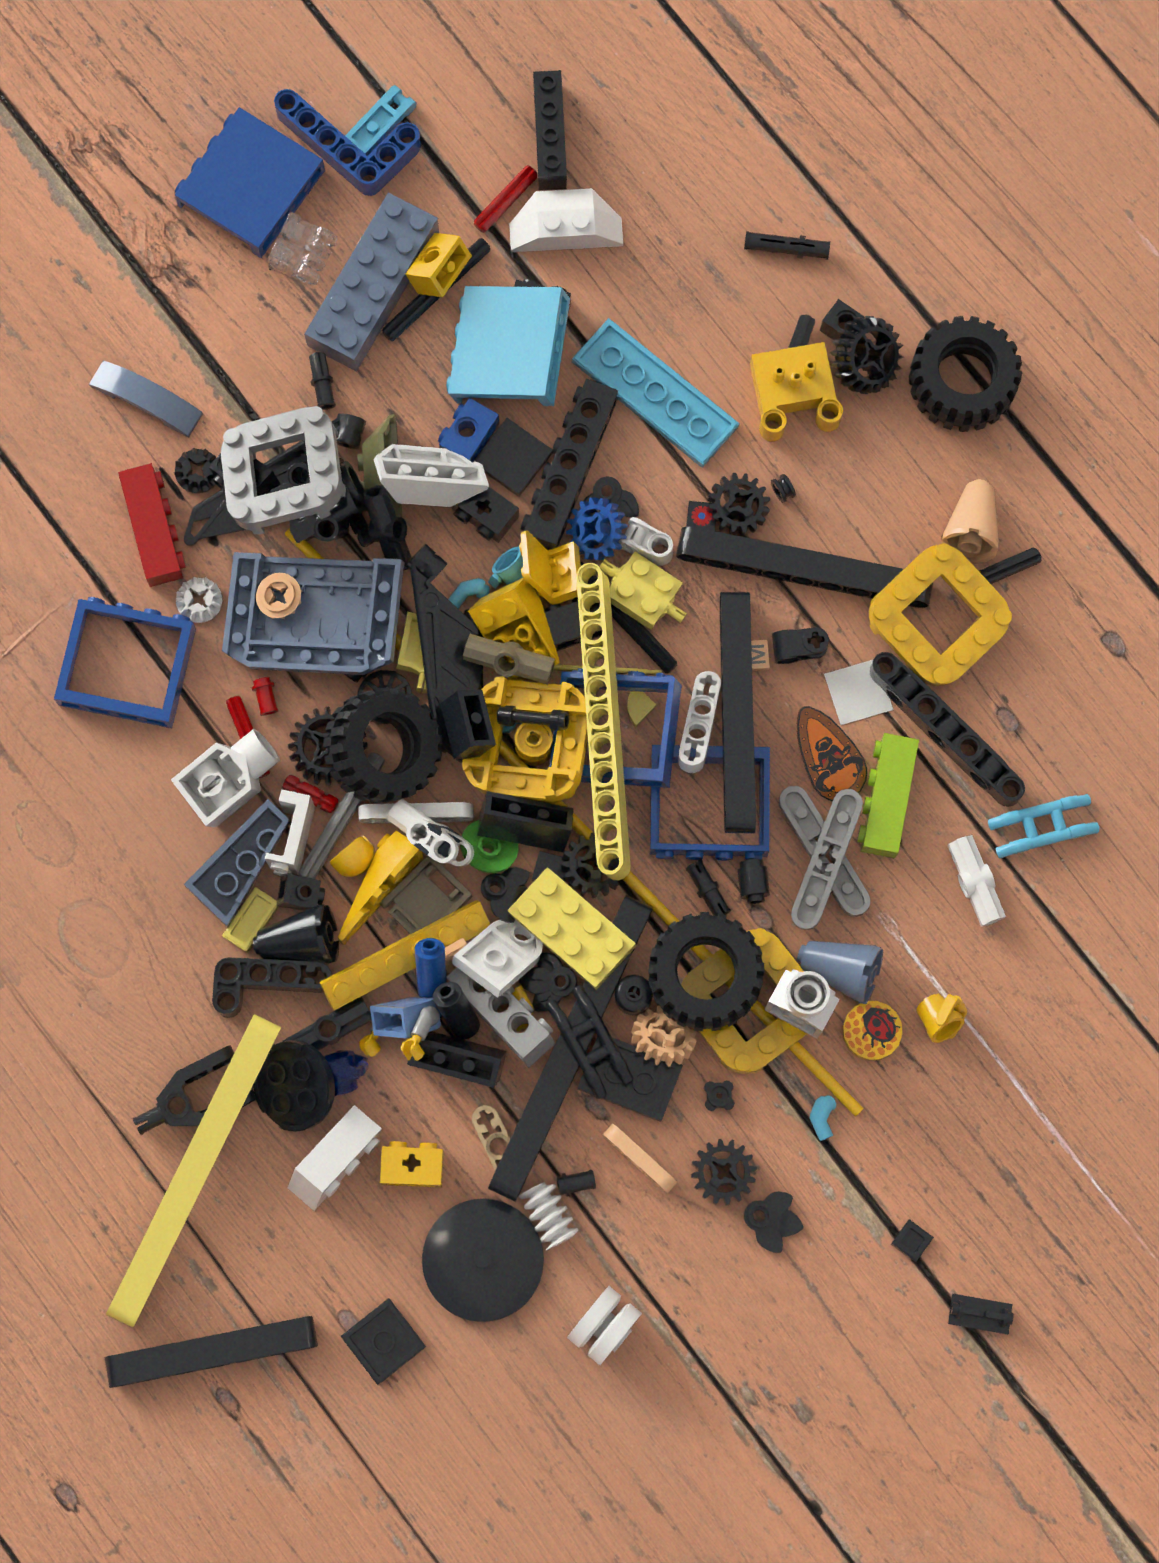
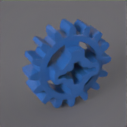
(597, 528)

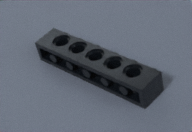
(590, 396)

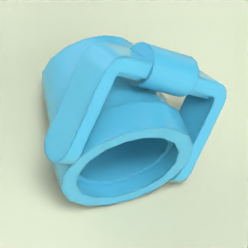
(507, 568)

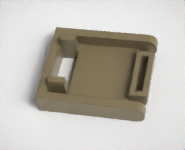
(421, 900)

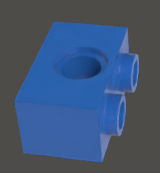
(472, 416)

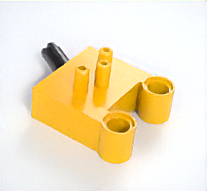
(794, 382)

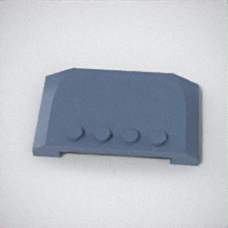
(339, 627)

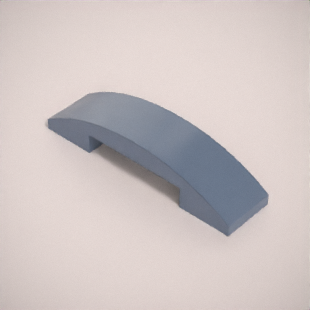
(146, 396)

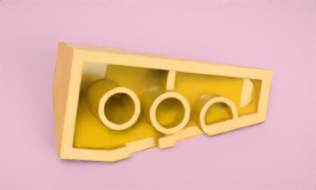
(388, 868)

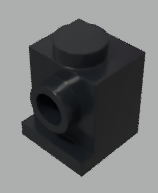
(290, 896)

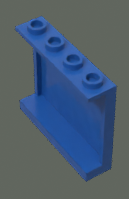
(250, 180)

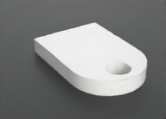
(498, 957)

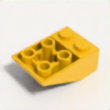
(515, 616)

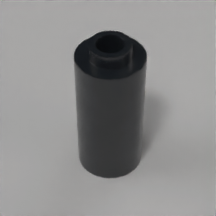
(456, 1010)

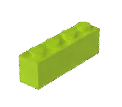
(889, 795)

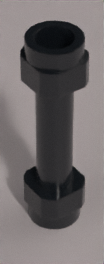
(509, 716)

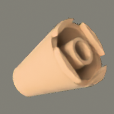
(974, 523)

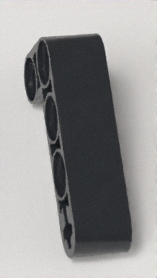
(272, 981)

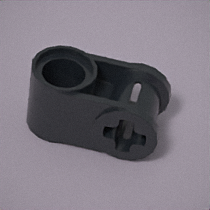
(795, 645)

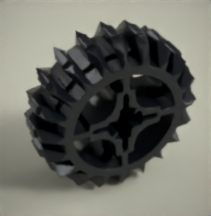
(857, 352)
(307, 731)

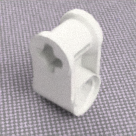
(643, 538)

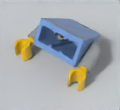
(402, 1019)

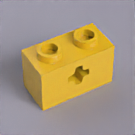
(396, 1174)

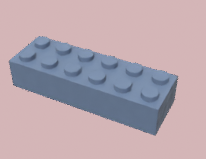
(370, 282)

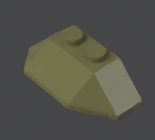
(378, 441)

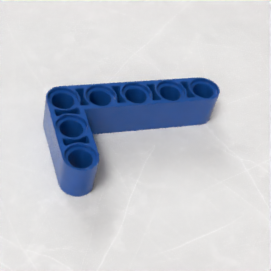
(344, 148)

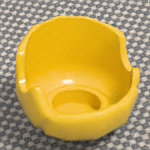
(354, 858)

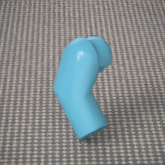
(469, 588)
(820, 1114)

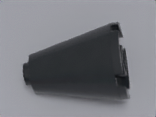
(300, 937)

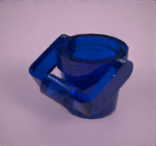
(346, 1070)

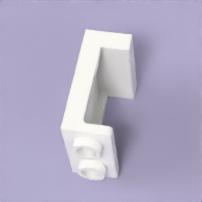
(303, 810)

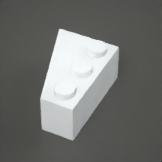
(334, 1157)

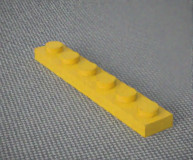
(400, 956)

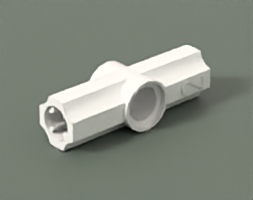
(976, 880)

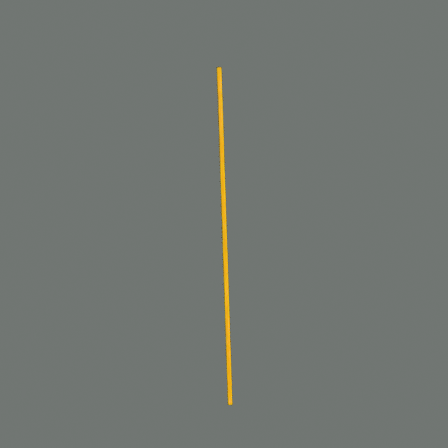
(660, 909)

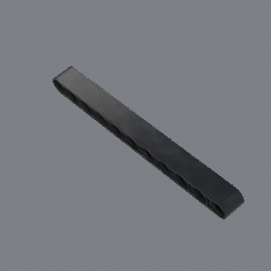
(560, 1070)

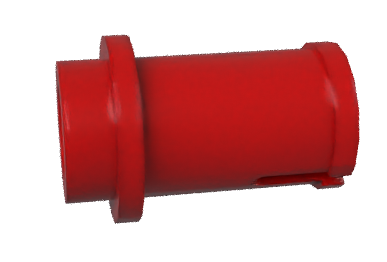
(265, 696)

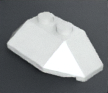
(565, 222)
(429, 475)

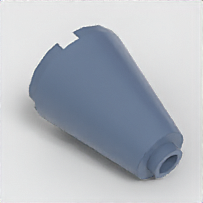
(844, 966)

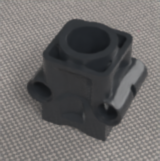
(347, 507)

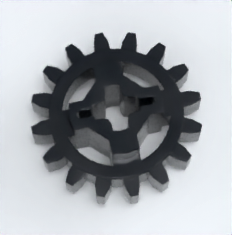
(734, 494)
(582, 867)
(711, 1163)

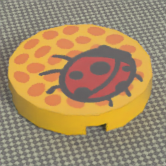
(872, 1030)

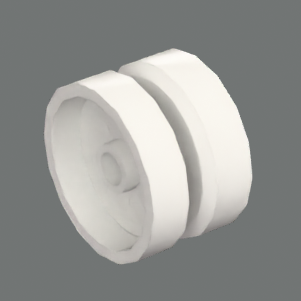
(604, 1325)

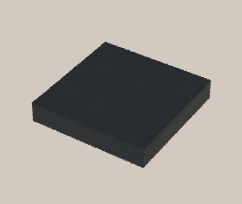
(513, 457)
(383, 1341)

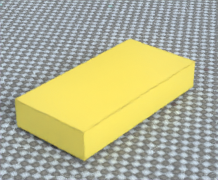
(250, 918)

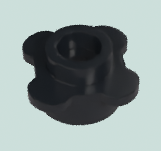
(725, 1089)

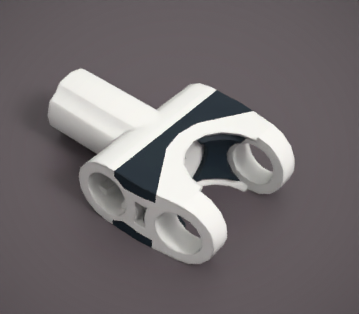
(428, 836)

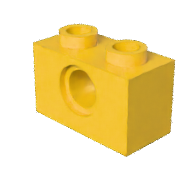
(438, 264)

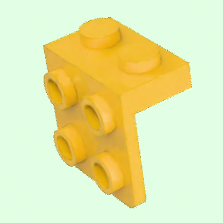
(552, 570)

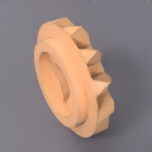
(265, 595)

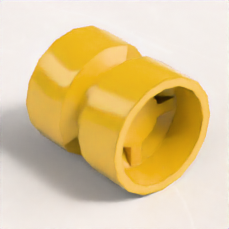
(533, 743)

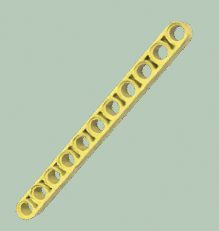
(609, 732)
(193, 1171)

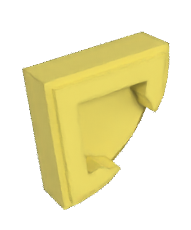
(639, 706)

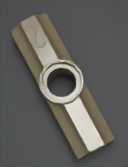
(526, 663)

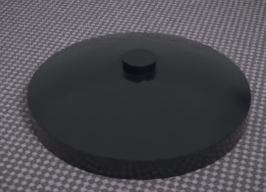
(482, 1260)

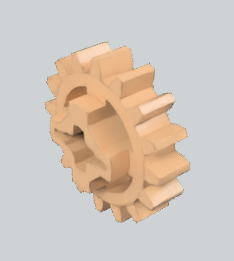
(661, 1037)

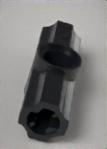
(385, 525)
(346, 1020)

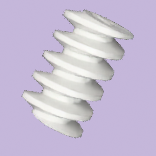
(548, 1214)

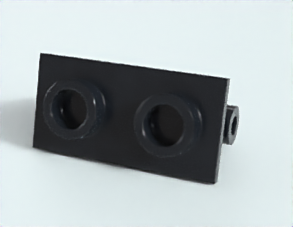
(980, 1314)

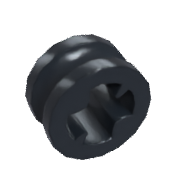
(783, 488)

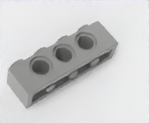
(527, 1045)

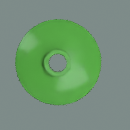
(502, 854)

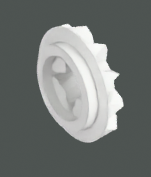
(197, 612)

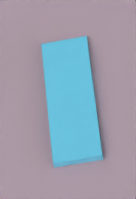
(656, 392)

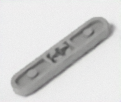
(807, 825)
(838, 832)

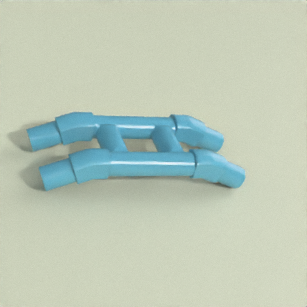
(1034, 840)

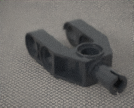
(175, 1088)

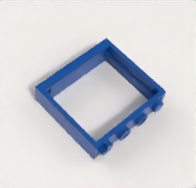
(639, 682)
(117, 708)
(721, 852)

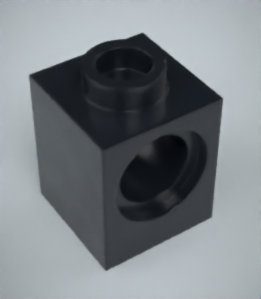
(838, 313)

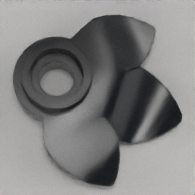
(625, 499)
(511, 888)
(543, 981)
(777, 1222)

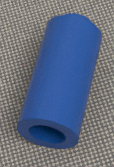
(430, 966)

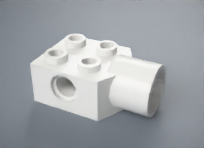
(226, 777)
(803, 1001)

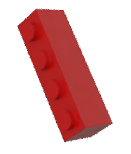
(151, 525)

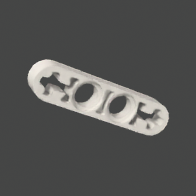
(699, 721)
(435, 811)

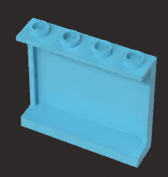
(509, 343)

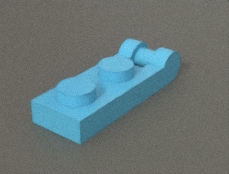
(381, 120)

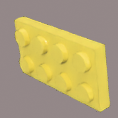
(571, 928)

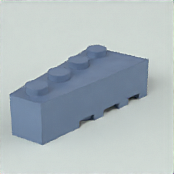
(233, 869)

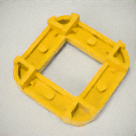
(910, 644)
(569, 751)
(728, 1043)

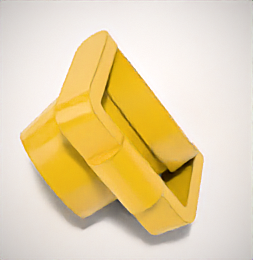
(942, 1016)

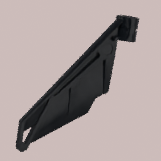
(215, 508)
(442, 638)

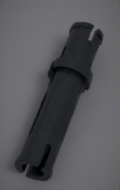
(787, 245)

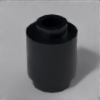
(753, 881)

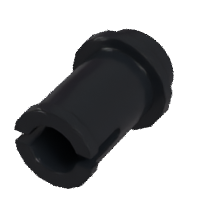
(576, 1182)

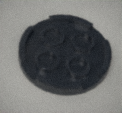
(295, 1086)

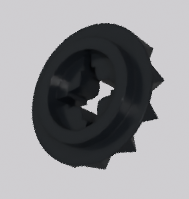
(195, 483)

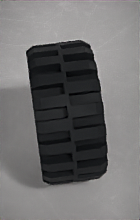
(970, 339)
(417, 736)
(713, 931)

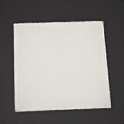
(856, 693)

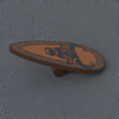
(829, 754)

